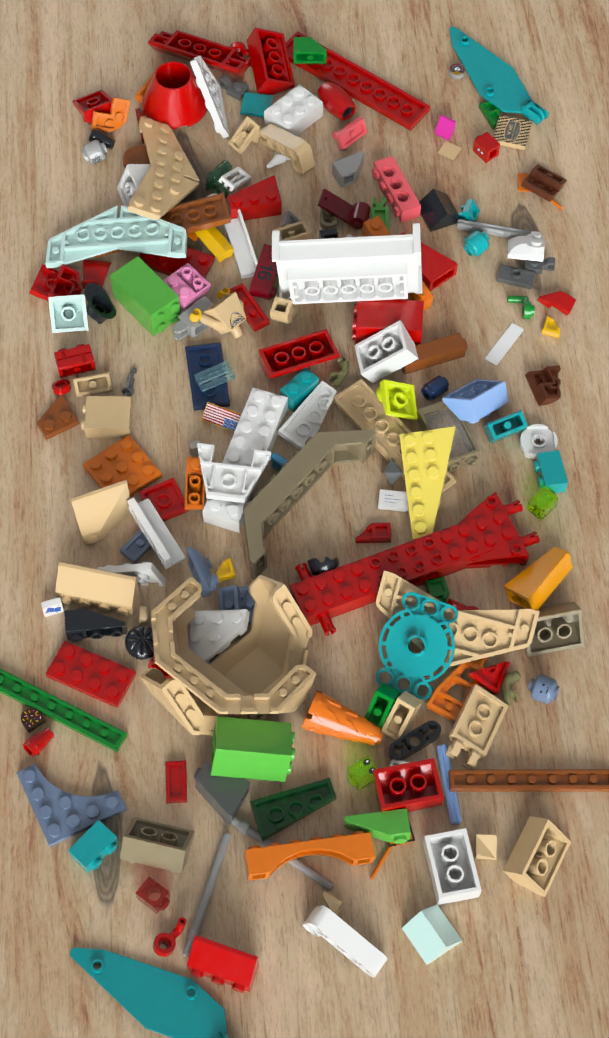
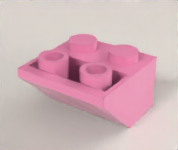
(187, 285)

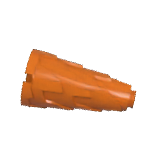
(336, 720)

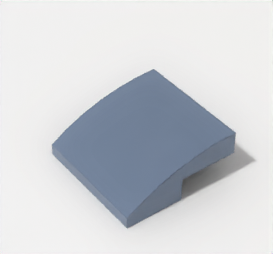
(236, 598)

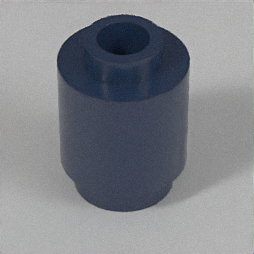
(435, 388)

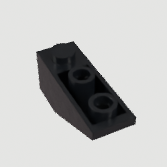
(89, 624)

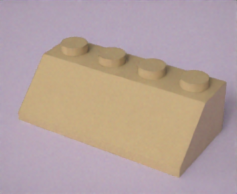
(97, 589)

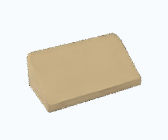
(92, 384)

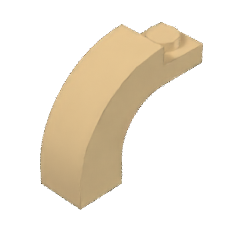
(283, 310)

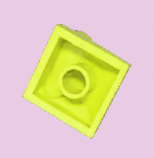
(398, 399)

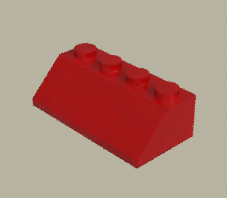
(270, 61)
(297, 354)

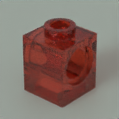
(147, 888)

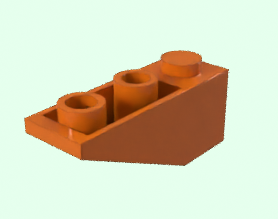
(194, 485)

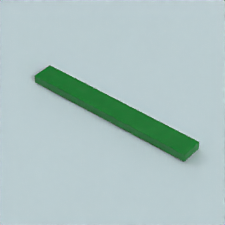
(61, 711)

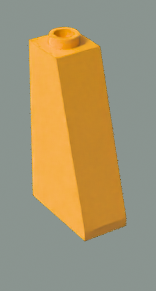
(539, 580)

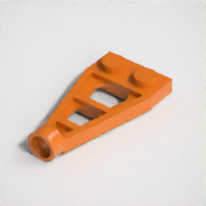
(445, 704)

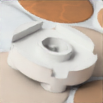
(534, 432)

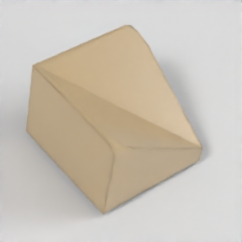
(485, 846)
(330, 902)

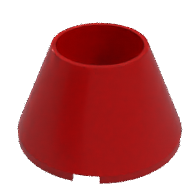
(174, 96)

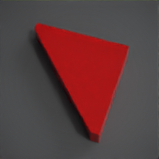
(491, 676)

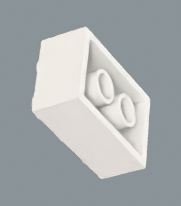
(295, 111)
(451, 866)

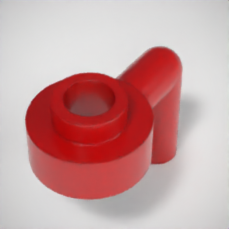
(240, 49)
(168, 939)

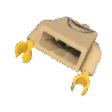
(224, 314)

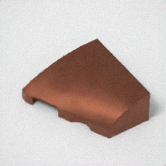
(545, 384)

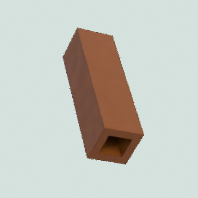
(437, 352)

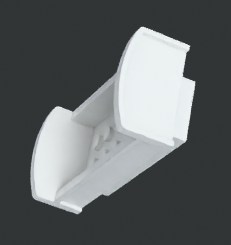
(348, 268)

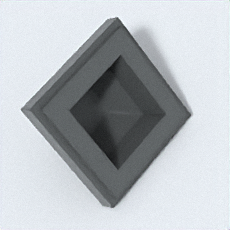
(392, 471)

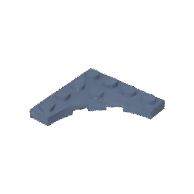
(62, 813)

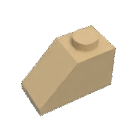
(401, 715)

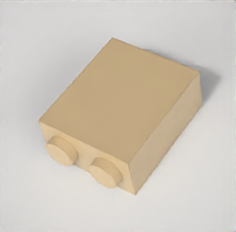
(107, 416)

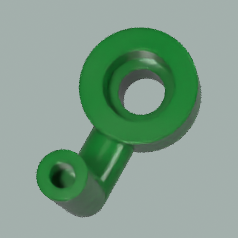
(527, 309)

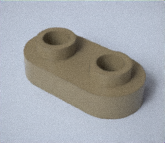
(327, 220)

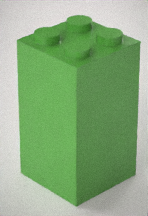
(145, 296)
(252, 749)

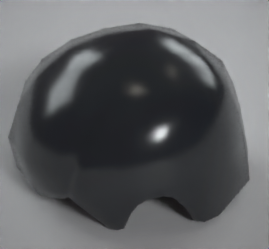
(317, 567)

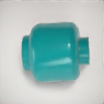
(476, 243)

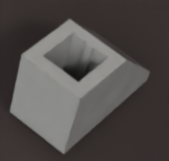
(348, 169)

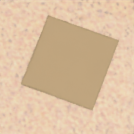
(449, 150)

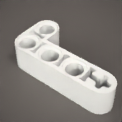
(345, 939)

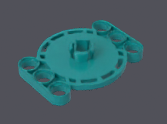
(427, 628)

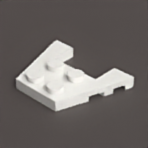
(227, 480)

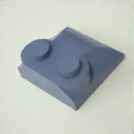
(201, 571)

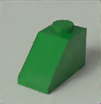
(308, 51)
(381, 705)

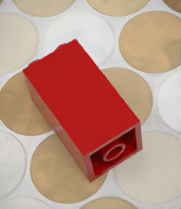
(379, 314)

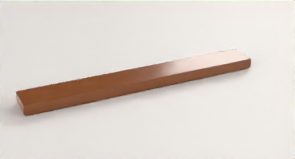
(529, 780)

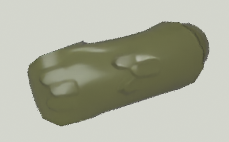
(338, 377)
(508, 681)

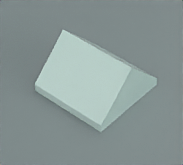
(68, 313)
(431, 933)

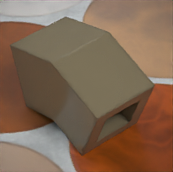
(193, 448)

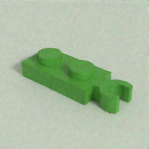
(381, 210)

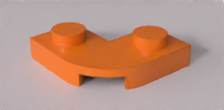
(114, 120)

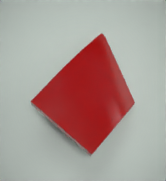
(55, 283)

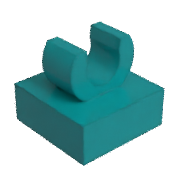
(469, 211)

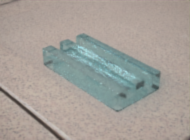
(213, 373)

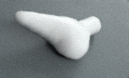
(277, 159)

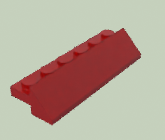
(189, 46)

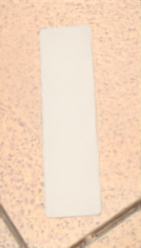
(504, 344)

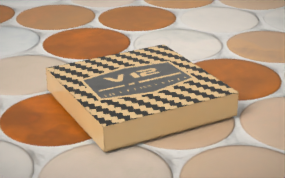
(512, 132)

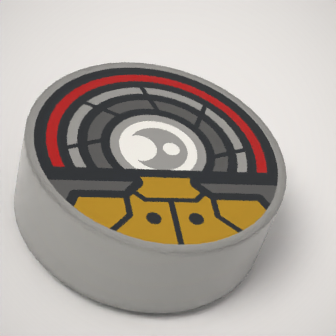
(456, 71)

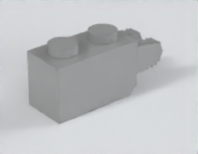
(185, 326)

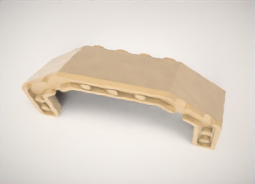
(173, 655)
(252, 663)

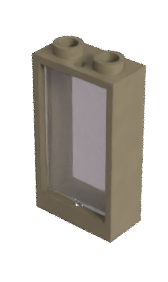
(464, 448)

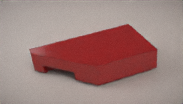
(376, 534)

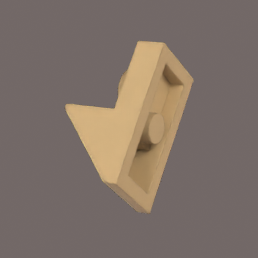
(246, 133)

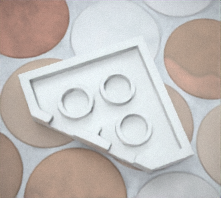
(214, 631)

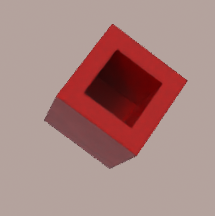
(486, 147)

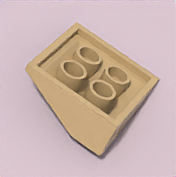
(100, 511)

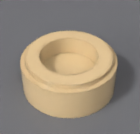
(142, 615)

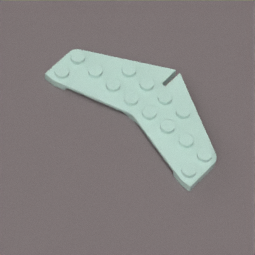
(109, 233)

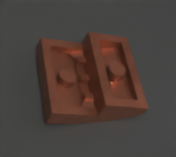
(543, 182)

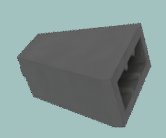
(221, 792)

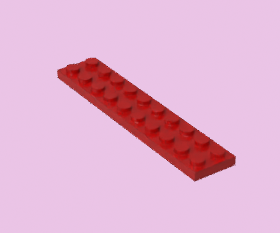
(365, 87)

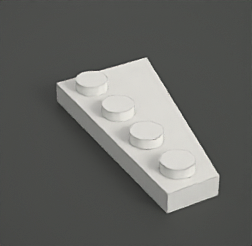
(308, 417)

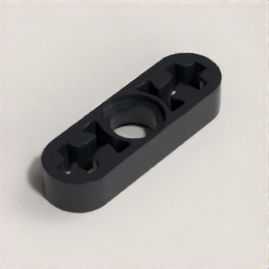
(430, 738)

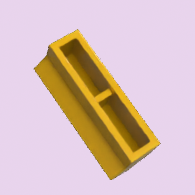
(216, 243)

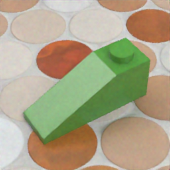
(384, 825)

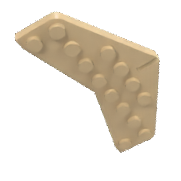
(169, 174)
(476, 632)

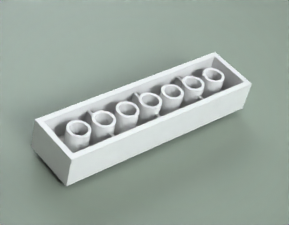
(255, 431)

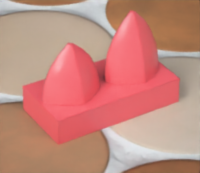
(350, 133)

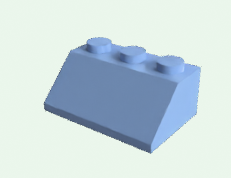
(477, 399)

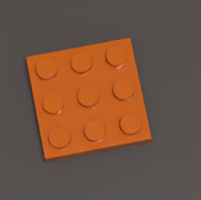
(123, 462)

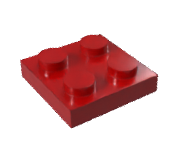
(166, 499)

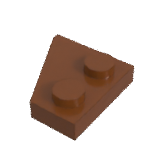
(57, 419)

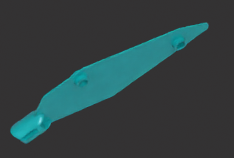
(495, 78)
(155, 996)

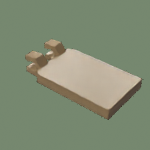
(476, 726)

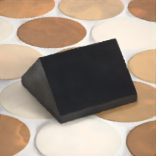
(438, 210)

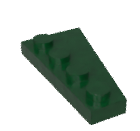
(287, 807)

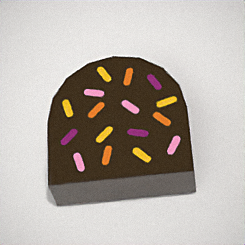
(31, 719)

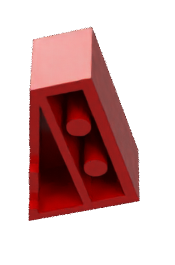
(256, 201)

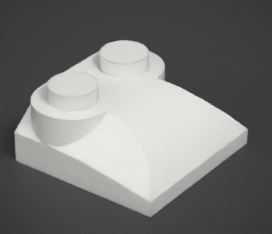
(527, 247)

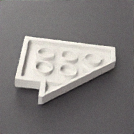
(212, 93)

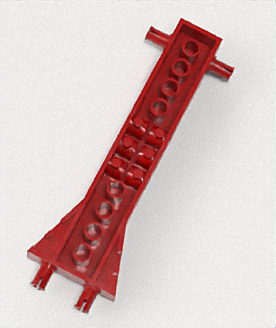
(477, 541)

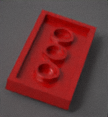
(198, 260)
(91, 674)

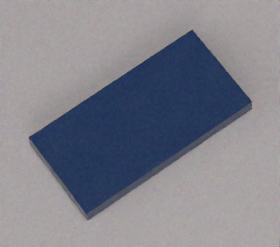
(199, 359)

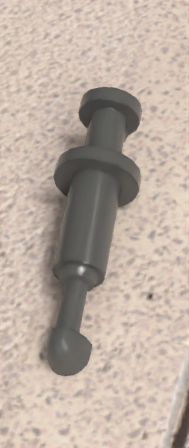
(128, 389)

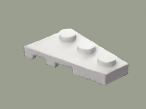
(144, 572)

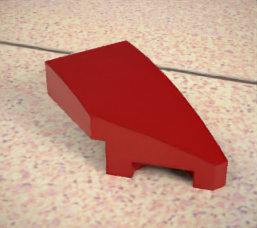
(559, 300)

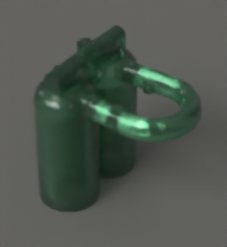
(214, 176)

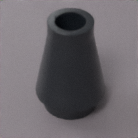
(102, 137)

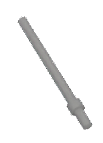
(245, 828)
(194, 930)

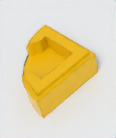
(551, 328)
(225, 570)

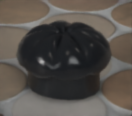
(140, 642)

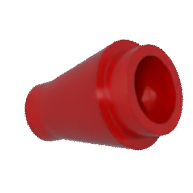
(37, 742)

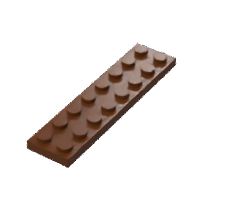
(196, 215)

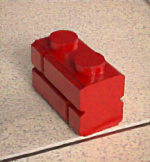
(74, 360)

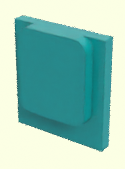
(255, 104)

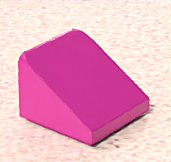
(445, 127)

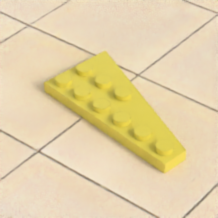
(425, 468)

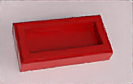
(176, 781)

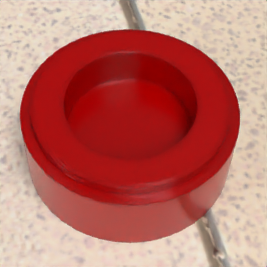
(61, 387)

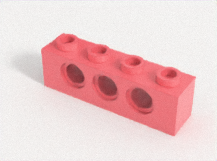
(396, 189)

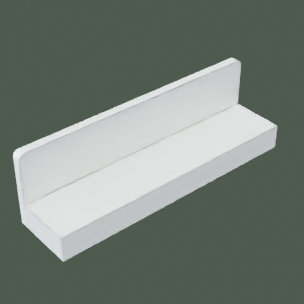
(243, 249)
(156, 532)

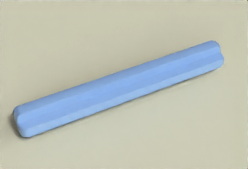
(451, 797)

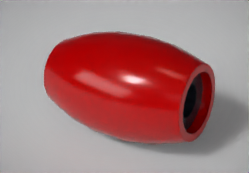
(336, 101)

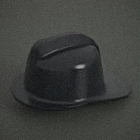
(99, 304)

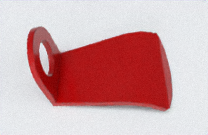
(94, 272)

